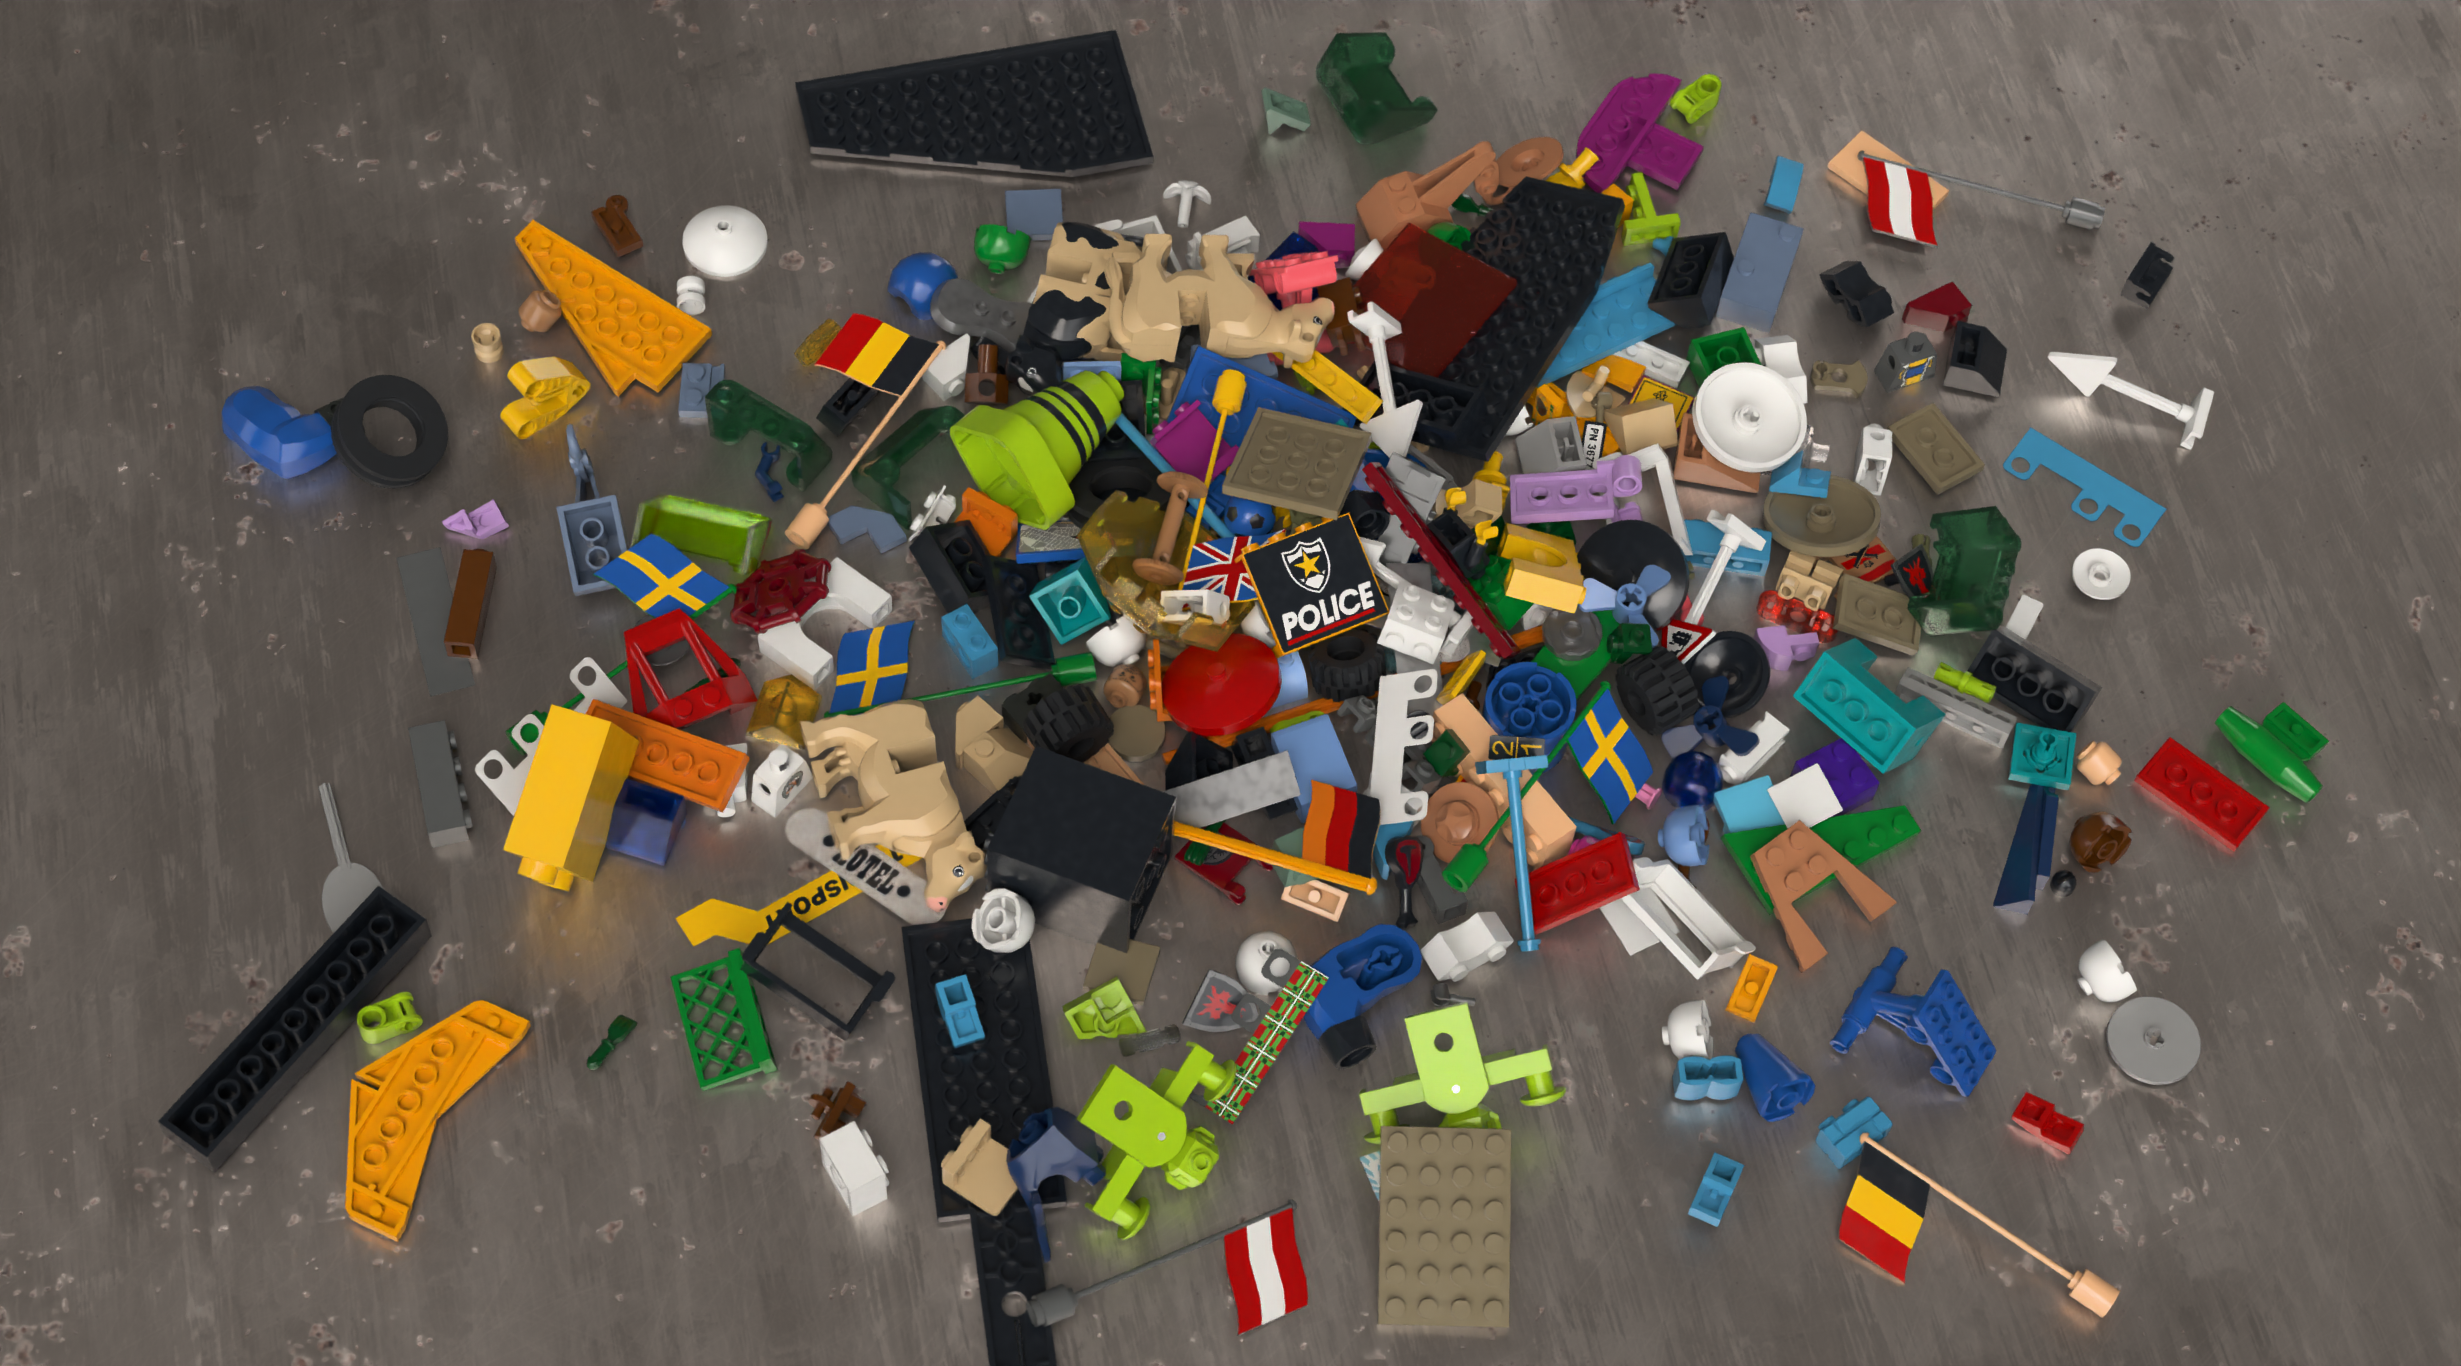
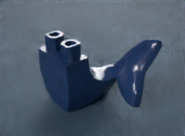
(1049, 1146)

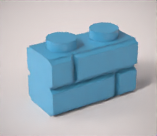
(1841, 1135)

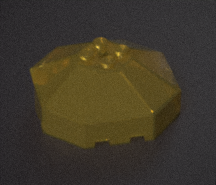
(1129, 531)

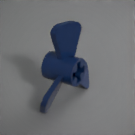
(1688, 737)

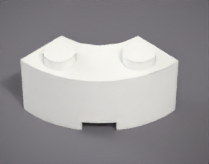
(1781, 356)
(1467, 946)

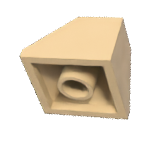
(996, 758)

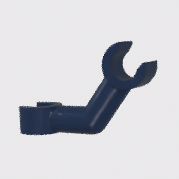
(771, 486)

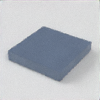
(1033, 212)

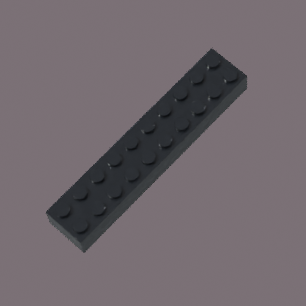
(295, 1029)

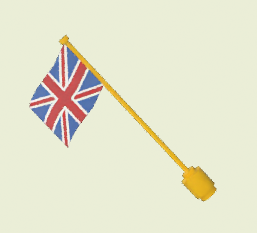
(1212, 563)

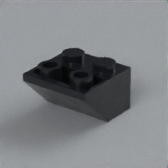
(1975, 360)

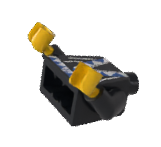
(1459, 539)

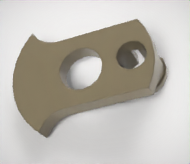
(1855, 377)

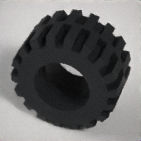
(1347, 665)

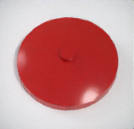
(1222, 689)

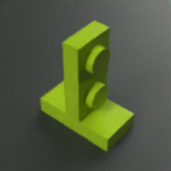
(1645, 224)

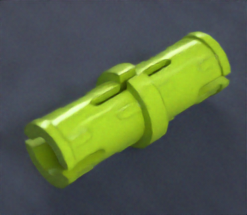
(1965, 682)

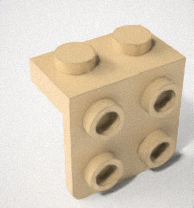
(979, 1170)

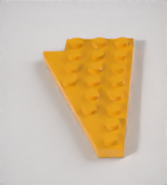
(614, 318)

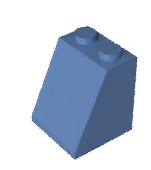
(1314, 756)

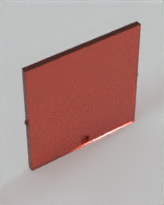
(1435, 296)

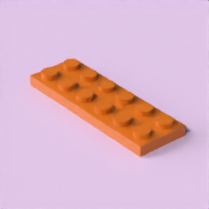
(677, 759)

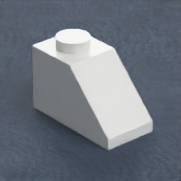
(949, 369)

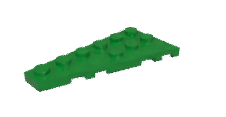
(1854, 836)

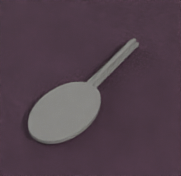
(347, 883)

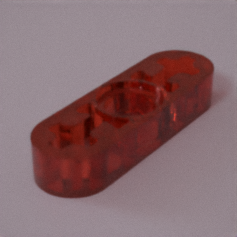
(1774, 615)

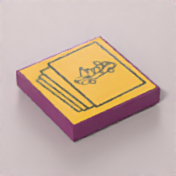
(1650, 388)

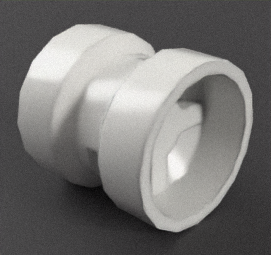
(691, 295)

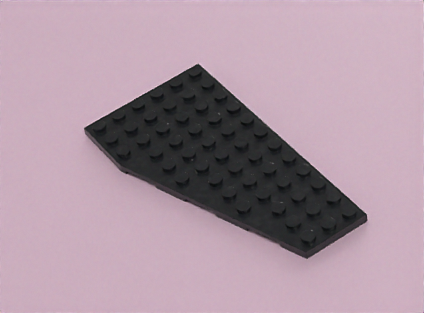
(1011, 109)

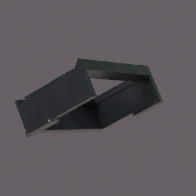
(879, 983)

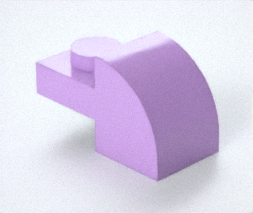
(1784, 648)

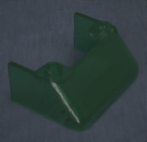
(881, 467)

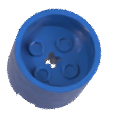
(1531, 704)

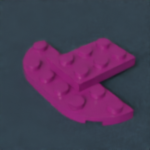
(1627, 134)

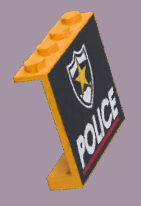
(1313, 583)

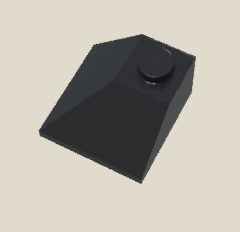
(1196, 760)

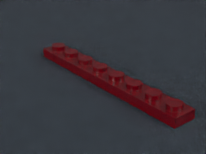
(1433, 551)

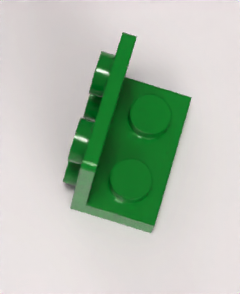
(1151, 384)

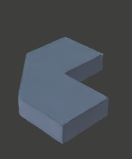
(880, 527)

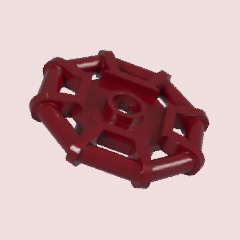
(780, 591)

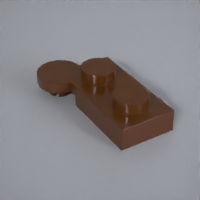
(616, 226)

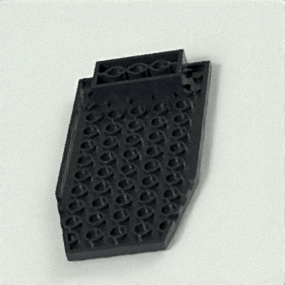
(1557, 251)

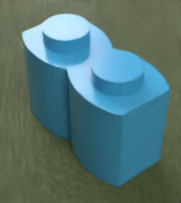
(1715, 1078)

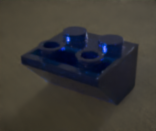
(645, 822)

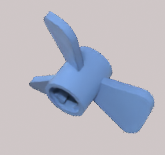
(1601, 597)

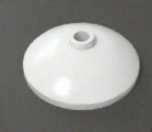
(729, 250)

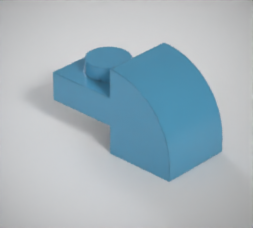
(959, 1011)
(1716, 1189)

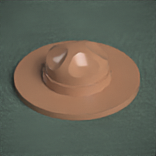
(1529, 158)
(1459, 816)

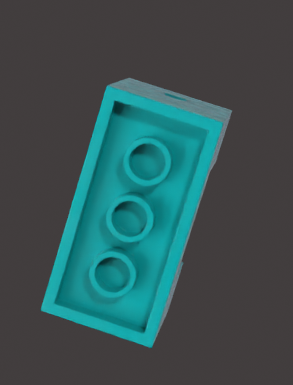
(1864, 709)

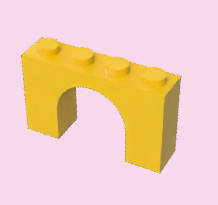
(1541, 568)

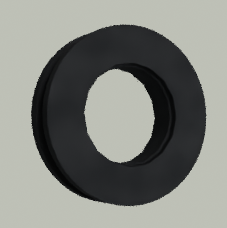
(365, 459)
(1107, 475)

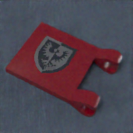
(1222, 866)

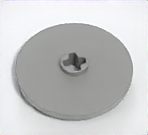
(2176, 1046)

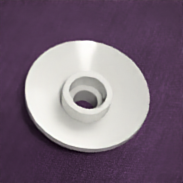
(2104, 565)

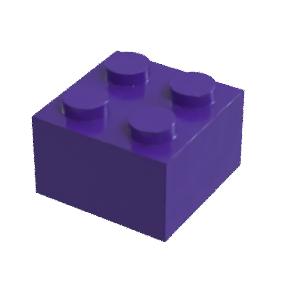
(1845, 772)

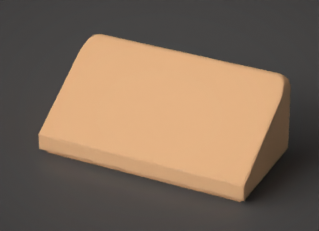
(1318, 898)

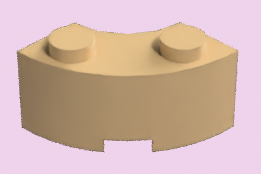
(1481, 504)

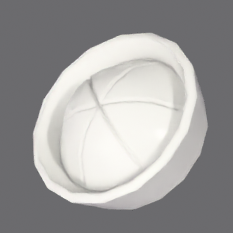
(1364, 259)

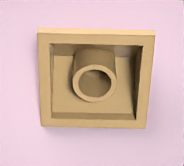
(1643, 425)

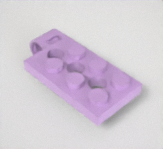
(1613, 477)

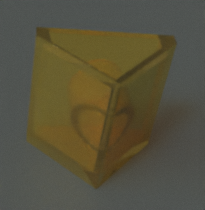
(781, 708)

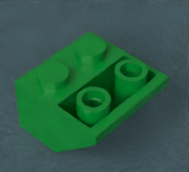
(1491, 590)

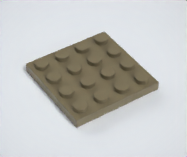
(1297, 463)

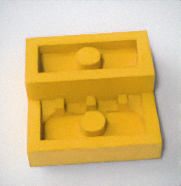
(1462, 677)

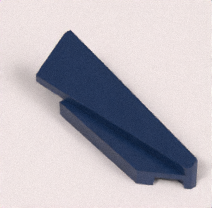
(2030, 853)

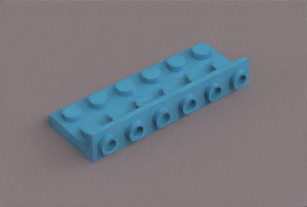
(1611, 323)

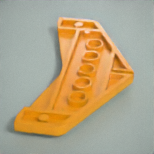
(416, 1086)

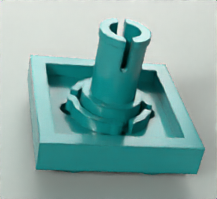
(2041, 749)

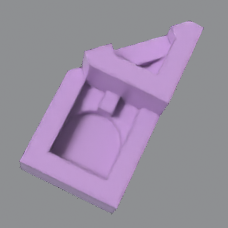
(479, 523)

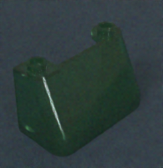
(1365, 89)

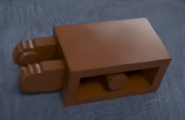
(1345, 299)

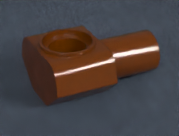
(986, 372)

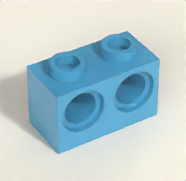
(969, 641)

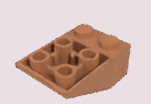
(1697, 465)

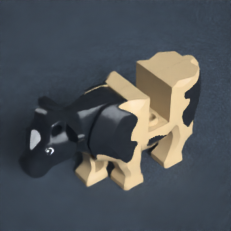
(1069, 307)

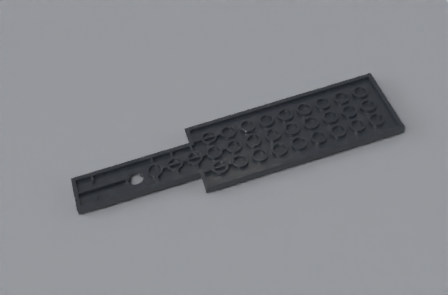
(992, 1081)

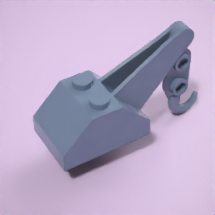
(589, 528)

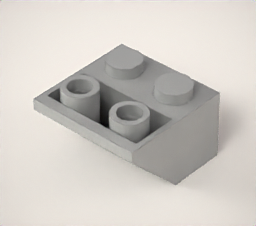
(1551, 447)

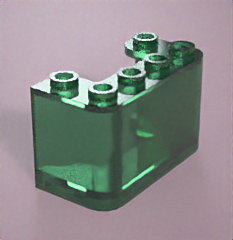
(1971, 573)

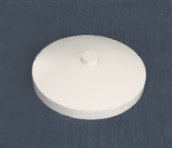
(1749, 417)

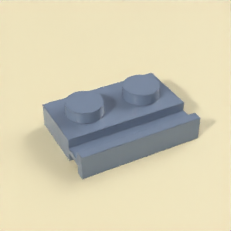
(696, 382)

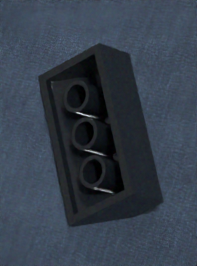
(1692, 279)
(2033, 681)

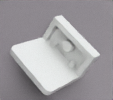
(1417, 622)

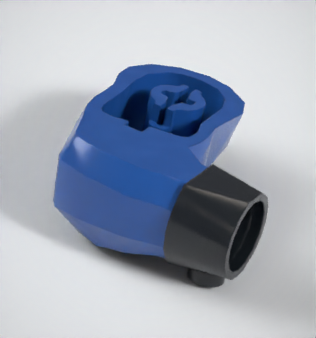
(1366, 505)
(1358, 978)

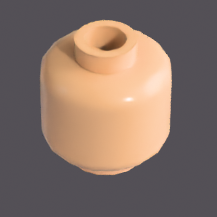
(2099, 763)

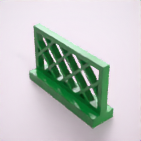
(751, 1020)

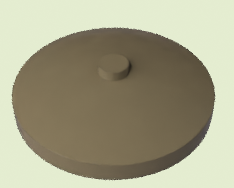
(1824, 525)

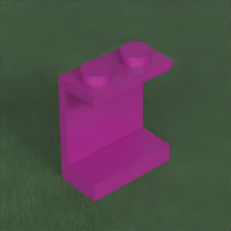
(1189, 443)

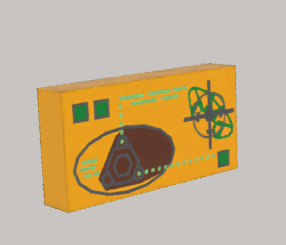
(1546, 405)

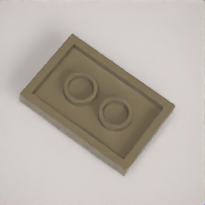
(1935, 448)
(1876, 615)

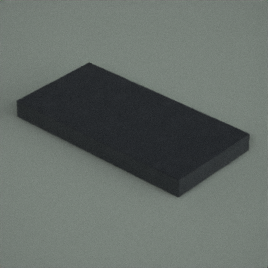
(1018, 625)

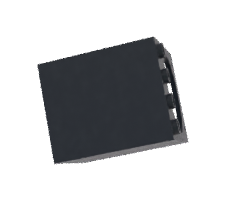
(1082, 848)

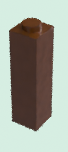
(470, 604)

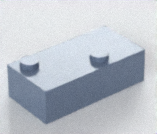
(1759, 272)

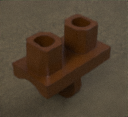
(844, 1101)

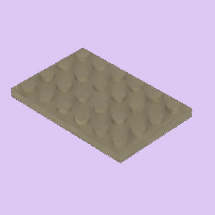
(1444, 1226)

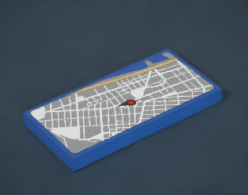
(1048, 545)

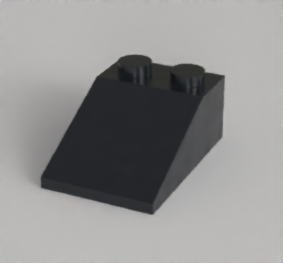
(1116, 443)

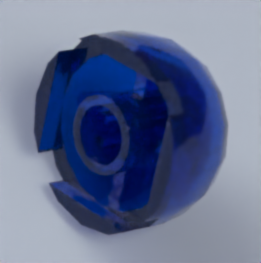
(1692, 780)

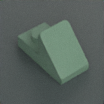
(1284, 109)

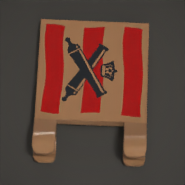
(1868, 563)

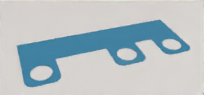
(2094, 483)

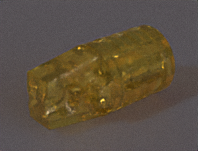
(817, 342)

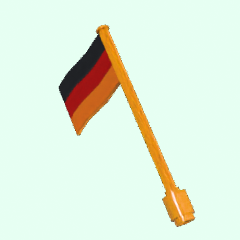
(1336, 839)

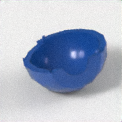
(917, 279)

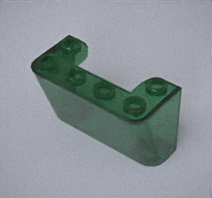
(737, 410)

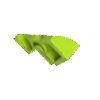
(1103, 1012)

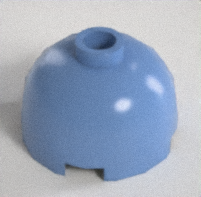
(1685, 836)

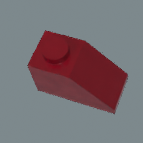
(1938, 309)

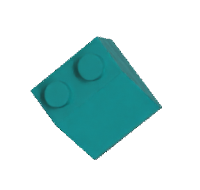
(1071, 601)

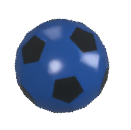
(1249, 517)

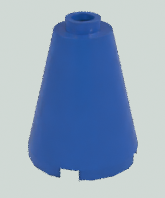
(1772, 1078)

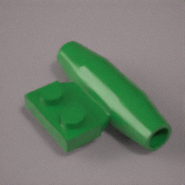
(2277, 747)

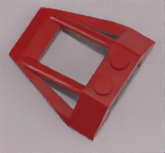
(698, 704)

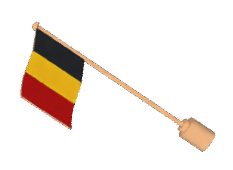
(881, 360)
(1890, 1207)

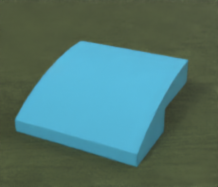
(1747, 806)

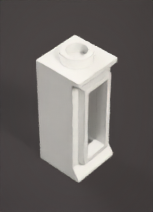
(1242, 238)
(1741, 768)

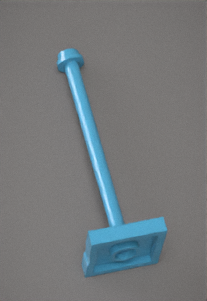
(1512, 770)

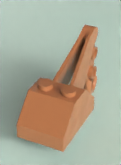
(1426, 198)

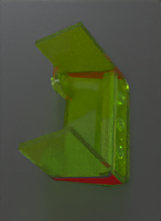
(705, 530)

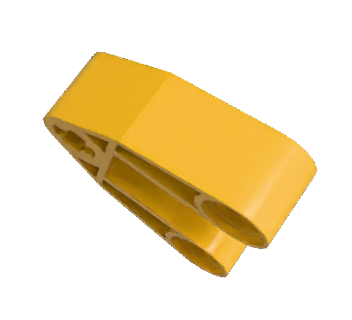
(549, 392)

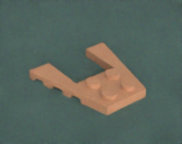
(1796, 864)

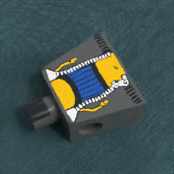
(1906, 362)

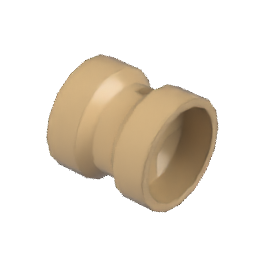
(487, 342)

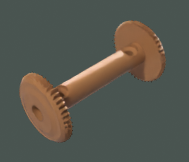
(1178, 485)

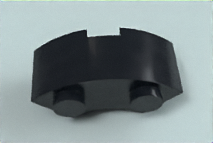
(1857, 292)

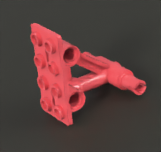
(1293, 282)

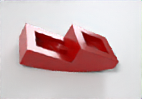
(2045, 1123)

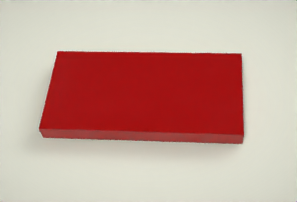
(2201, 794)
(1581, 882)

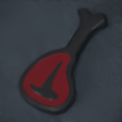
(1405, 859)

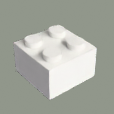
(854, 1168)

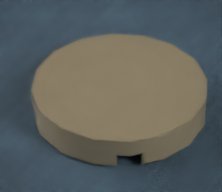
(1136, 733)

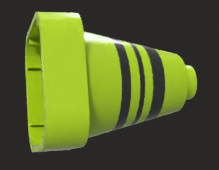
(1038, 444)

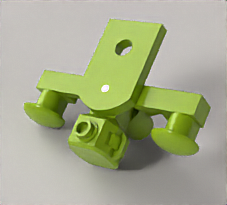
(1458, 1076)
(1153, 1132)

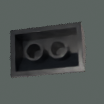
(953, 564)

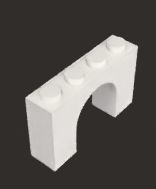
(847, 592)

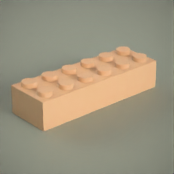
(1546, 825)

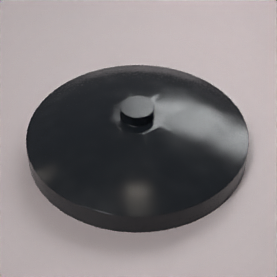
(1622, 551)

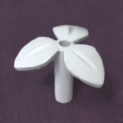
(1187, 190)

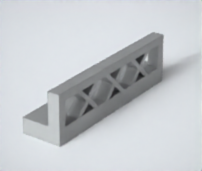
(1960, 709)

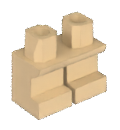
(1814, 589)

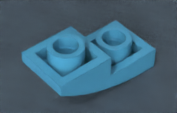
(1784, 184)

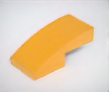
(1622, 373)

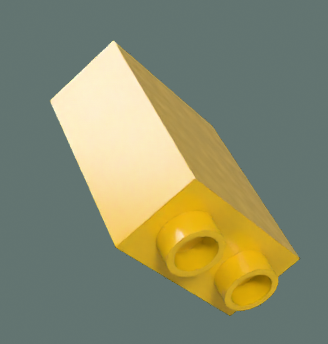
(569, 797)

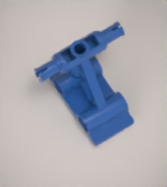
(1936, 1020)

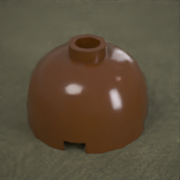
(2099, 839)

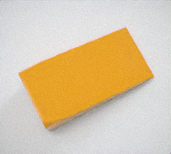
(1751, 988)

